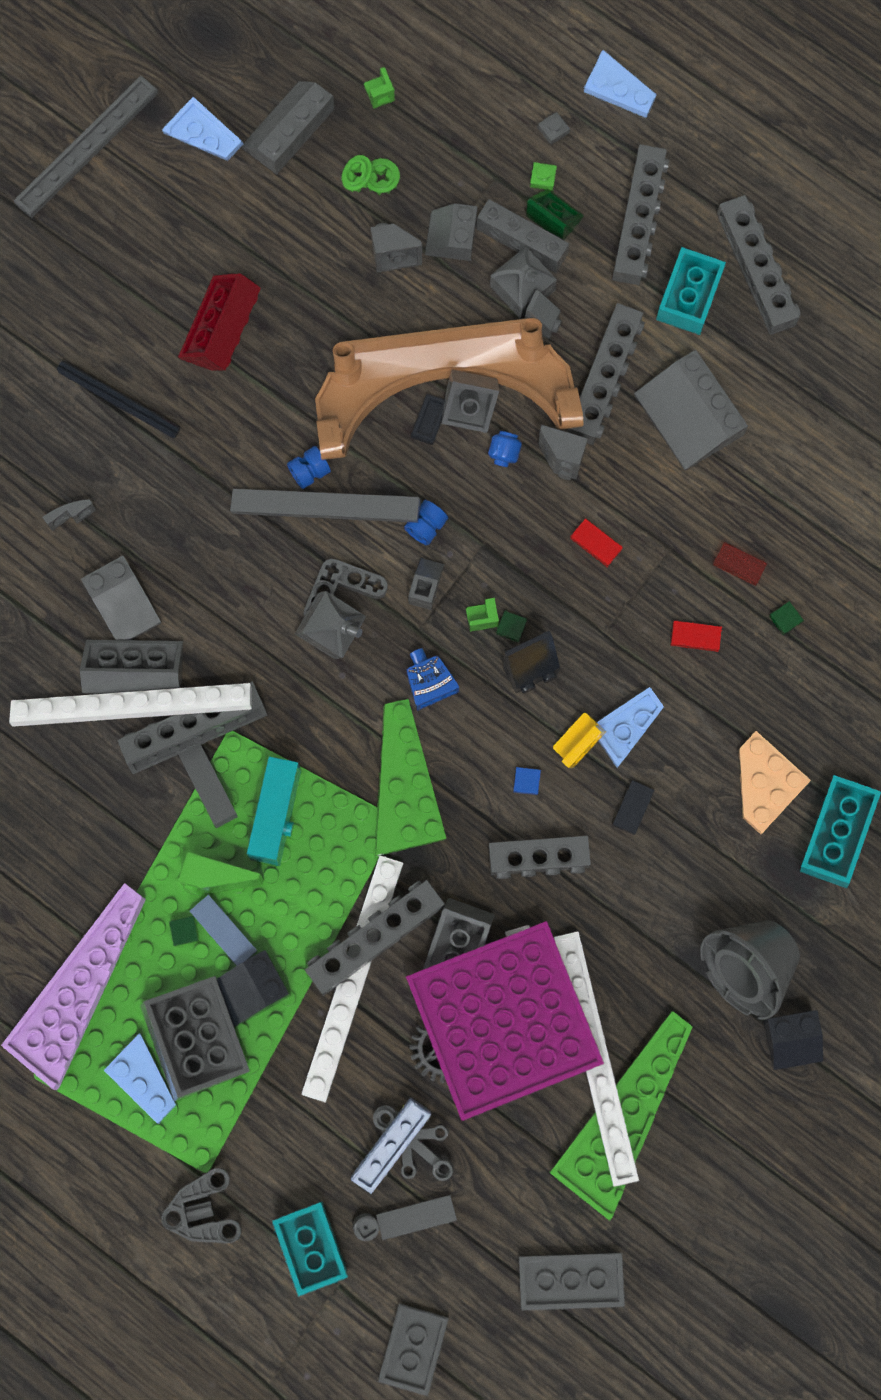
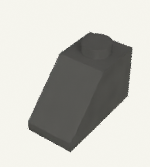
(545, 312)

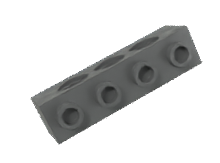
(520, 233)
(576, 846)

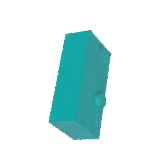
(274, 811)
(840, 831)

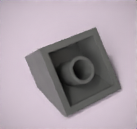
(452, 232)
(394, 248)
(470, 401)
(562, 451)

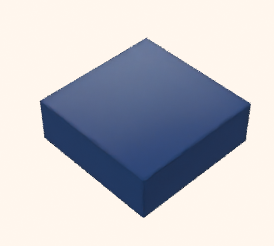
(527, 781)

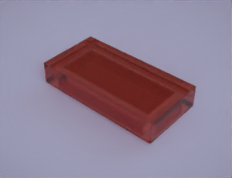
(740, 564)

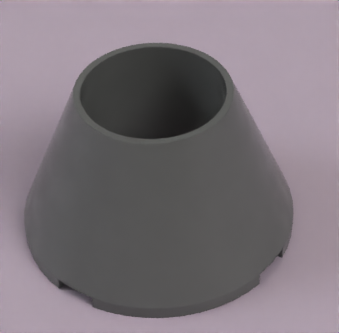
(751, 965)

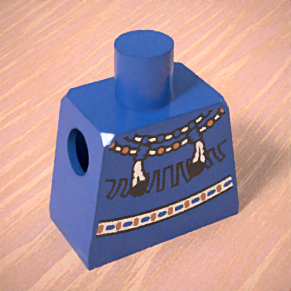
(429, 680)

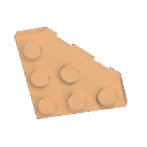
(766, 782)

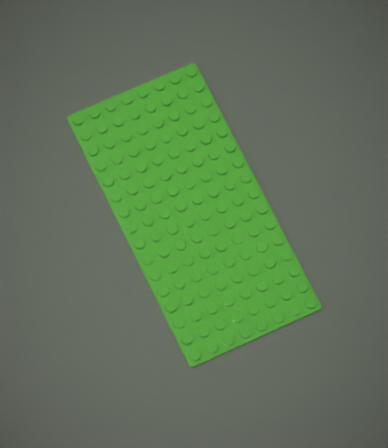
(288, 916)

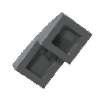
(77, 510)

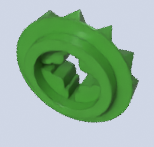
(357, 164)
(392, 176)

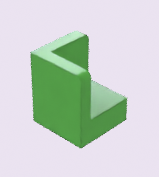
(380, 89)
(482, 616)

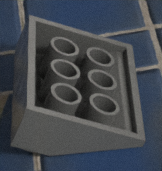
(691, 410)
(194, 1038)

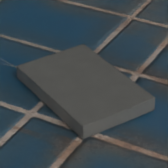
(413, 1349)

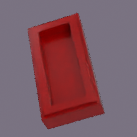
(596, 542)
(696, 636)

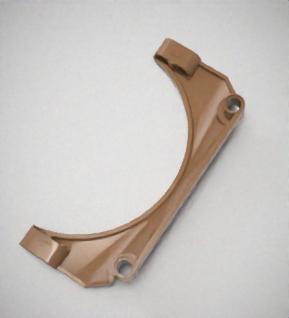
(383, 366)

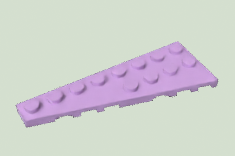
(60, 1015)

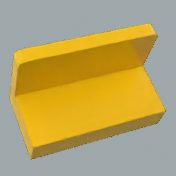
(578, 740)

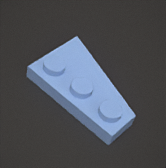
(619, 87)
(202, 130)
(628, 725)
(140, 1078)

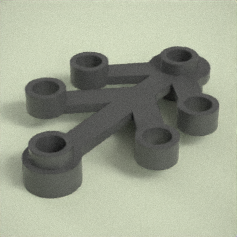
(417, 1145)

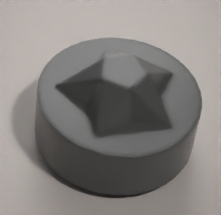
(365, 1227)

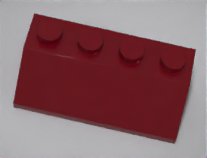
(220, 321)

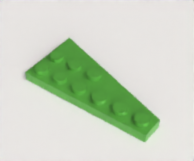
(405, 795)

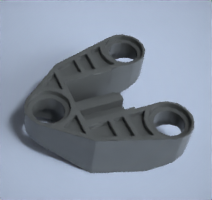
(205, 1232)

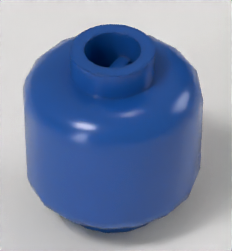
(505, 448)

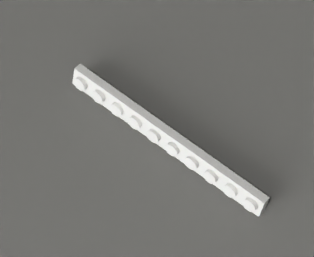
(131, 704)
(349, 992)
(600, 1078)

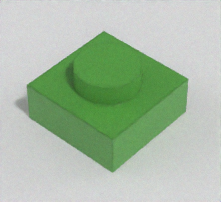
(543, 176)

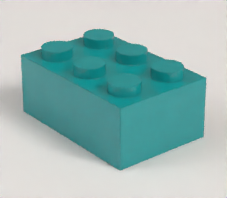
(690, 291)
(310, 1248)

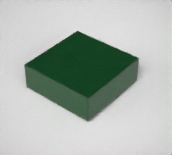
(786, 618)
(511, 626)
(183, 931)

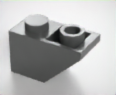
(425, 584)

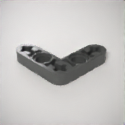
(341, 579)

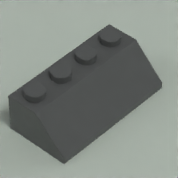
(289, 125)
(131, 666)

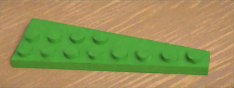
(640, 1091)

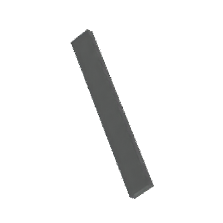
(86, 147)
(325, 505)

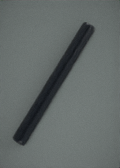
(118, 399)

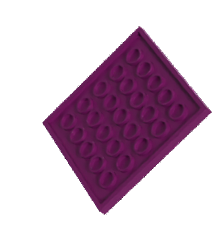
(504, 1020)

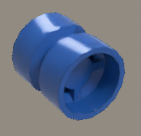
(308, 467)
(430, 519)

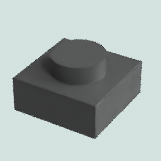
(553, 128)

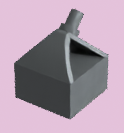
(519, 280)
(330, 625)

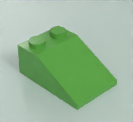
(211, 876)

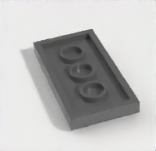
(571, 1281)

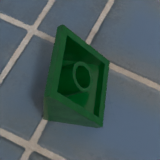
(553, 214)

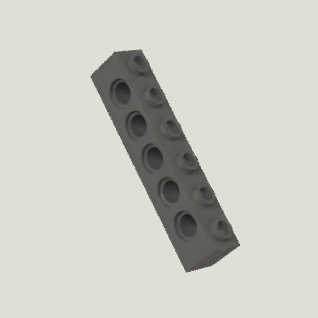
(652, 160)
(774, 318)
(626, 320)
(183, 738)
(327, 981)

